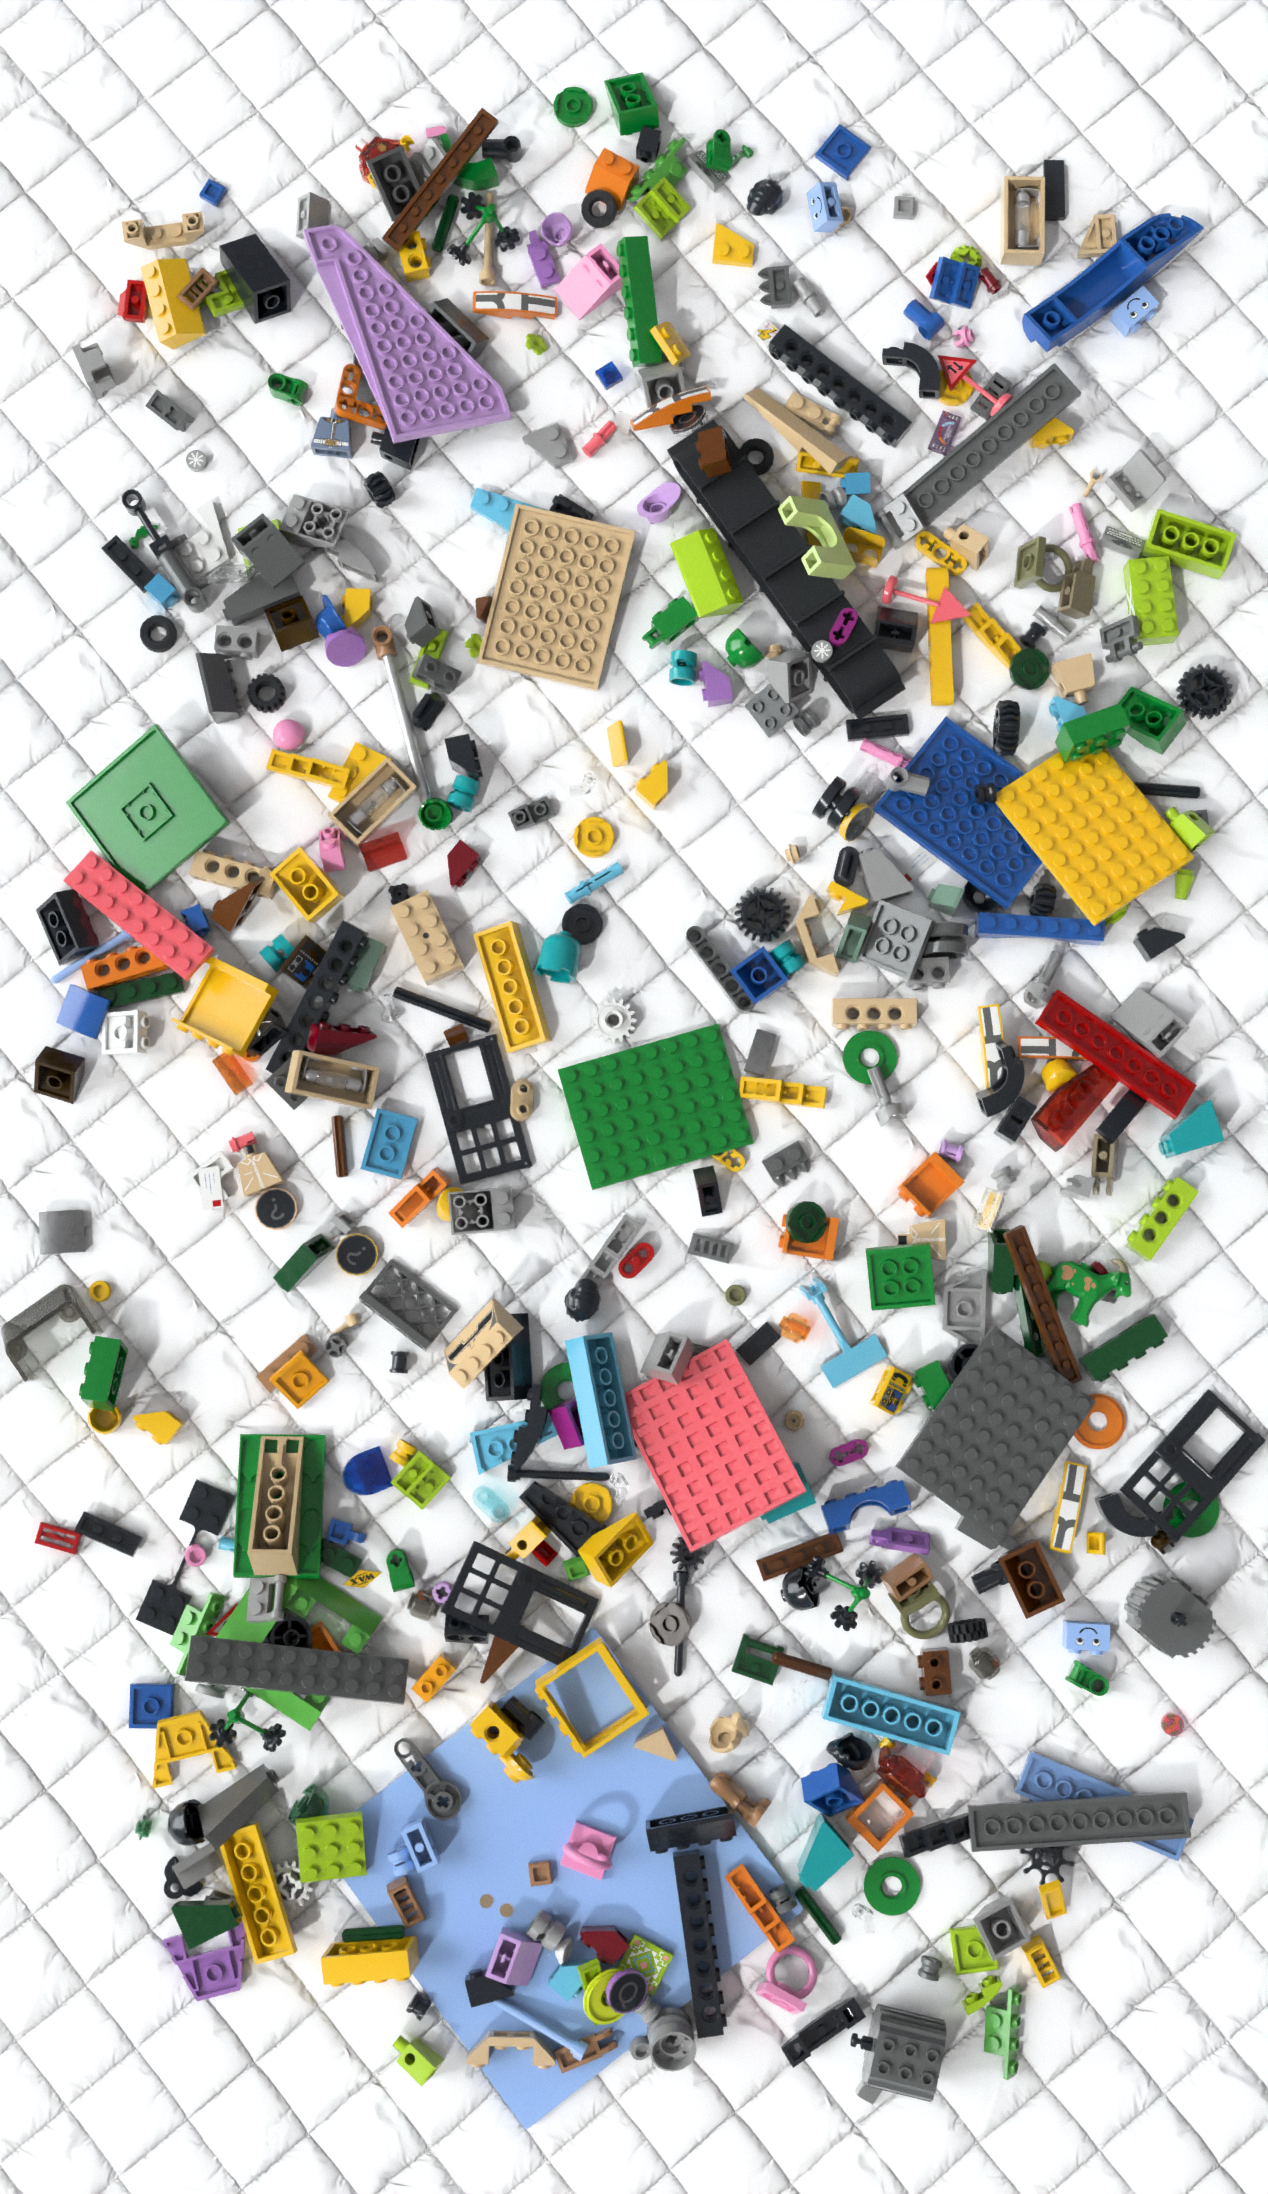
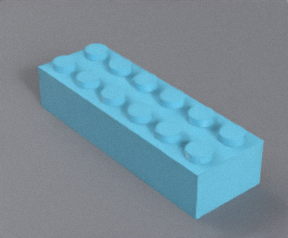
(600, 1399)
(890, 1714)

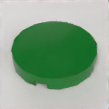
(573, 107)

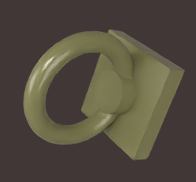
(1031, 564)
(916, 1602)

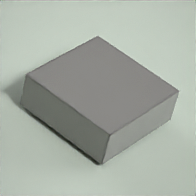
(903, 207)

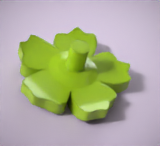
(536, 343)
(475, 645)

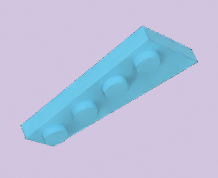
(495, 507)
(496, 1444)

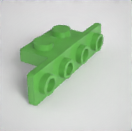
(666, 166)
(195, 1623)
(1002, 2031)

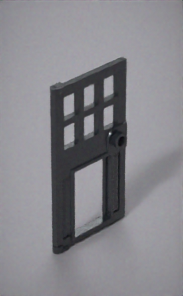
(478, 1115)
(1195, 1476)
(515, 1603)

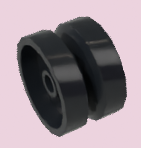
(834, 801)

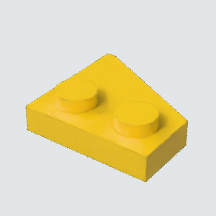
(731, 248)

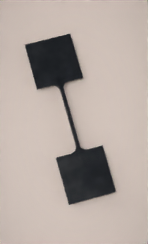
(206, 1511)

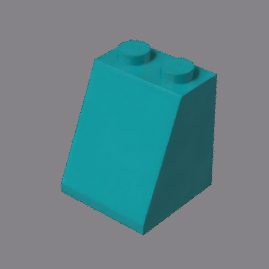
(1192, 1132)
(793, 1505)
(822, 1854)

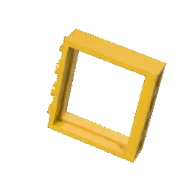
(565, 1725)

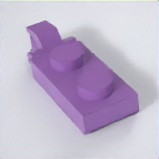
(542, 261)
(901, 1540)

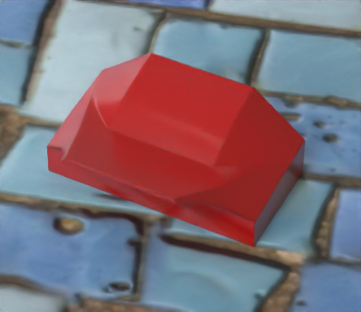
(134, 302)

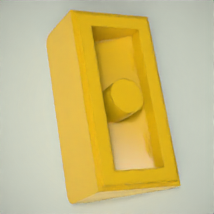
(617, 744)

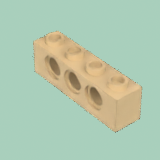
(204, 860)
(905, 1006)

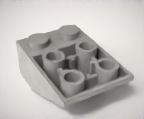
(313, 522)
(1149, 1023)
(481, 1211)

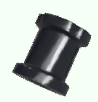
(1036, 631)
(399, 1362)

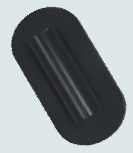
(427, 710)
(846, 866)

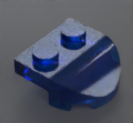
(367, 1473)

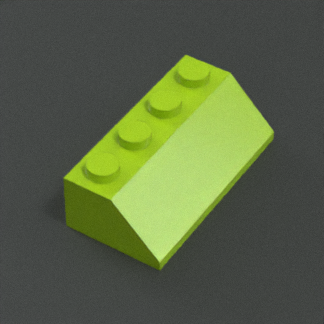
(707, 573)

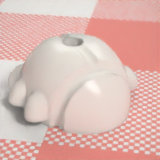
(564, 1950)

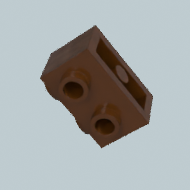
(714, 452)
(935, 1671)

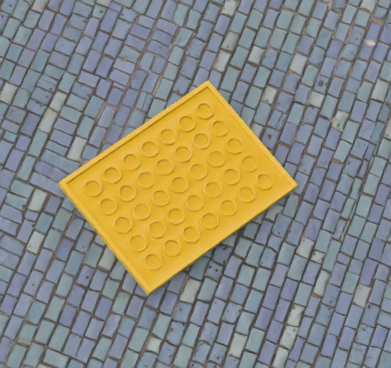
(1093, 831)

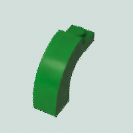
(475, 175)

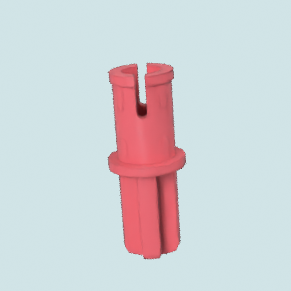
(599, 439)

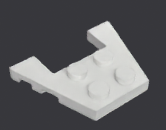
(205, 549)

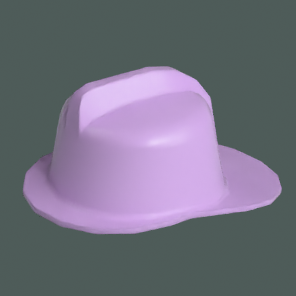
(658, 503)

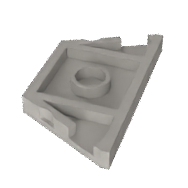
(965, 1308)

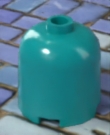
(559, 957)

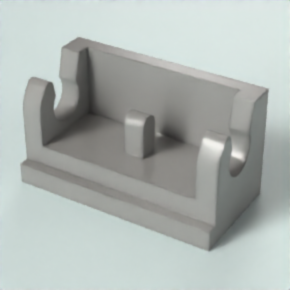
(1080, 1188)

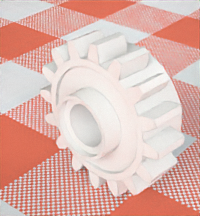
(609, 1010)

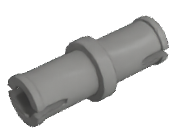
(809, 297)
(1052, 623)

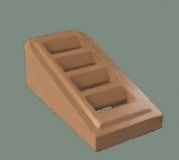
(207, 278)
(397, 1890)

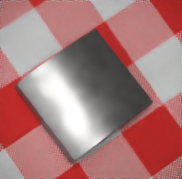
(61, 1231)

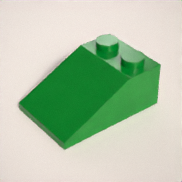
(632, 103)
(1152, 720)

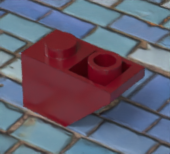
(460, 863)
(606, 1941)

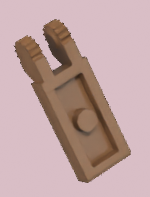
(568, 2062)

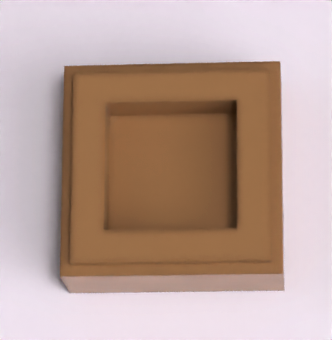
(540, 1873)

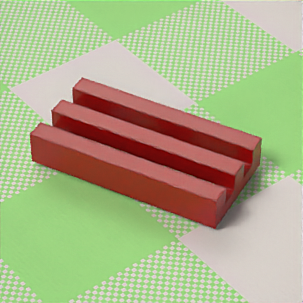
(76, 1542)

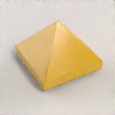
(1096, 1543)

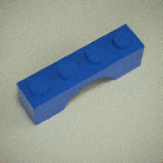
(891, 1498)

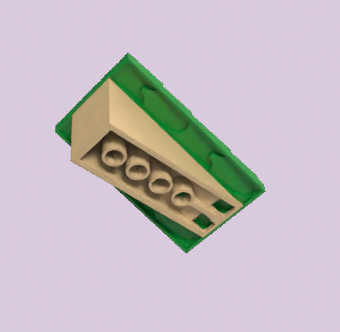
(279, 1506)

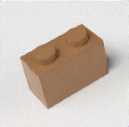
(907, 1577)

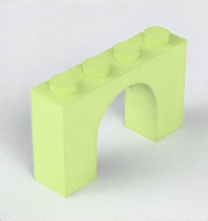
(831, 558)

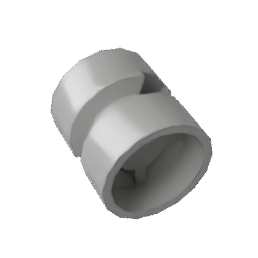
(546, 1930)

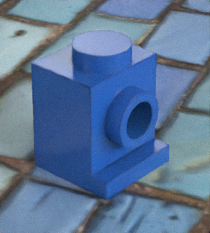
(196, 920)

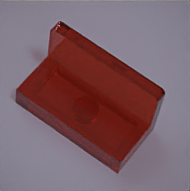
(383, 851)

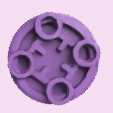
(345, 647)

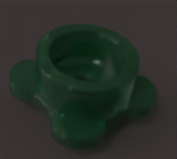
(143, 1828)

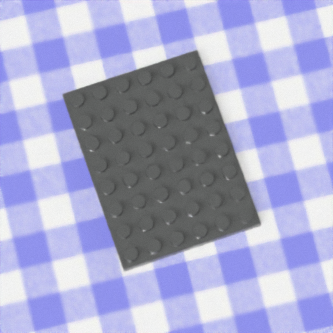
(995, 1434)

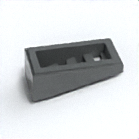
(999, 385)
(729, 1247)

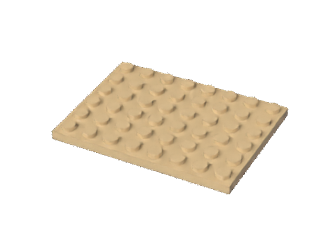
(556, 597)

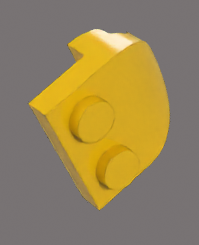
(670, 342)

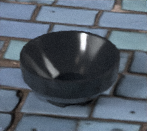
(988, 904)

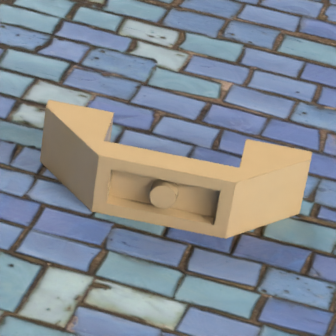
(164, 235)
(827, 963)
(522, 2040)

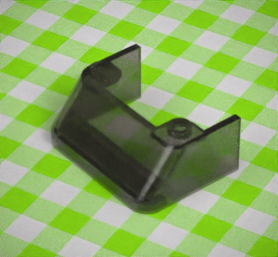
(61, 1301)

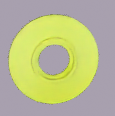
(592, 2002)

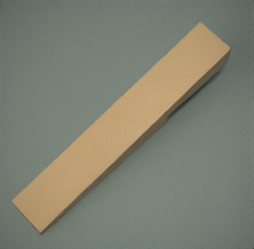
(797, 432)

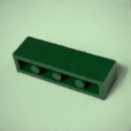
(1124, 1347)

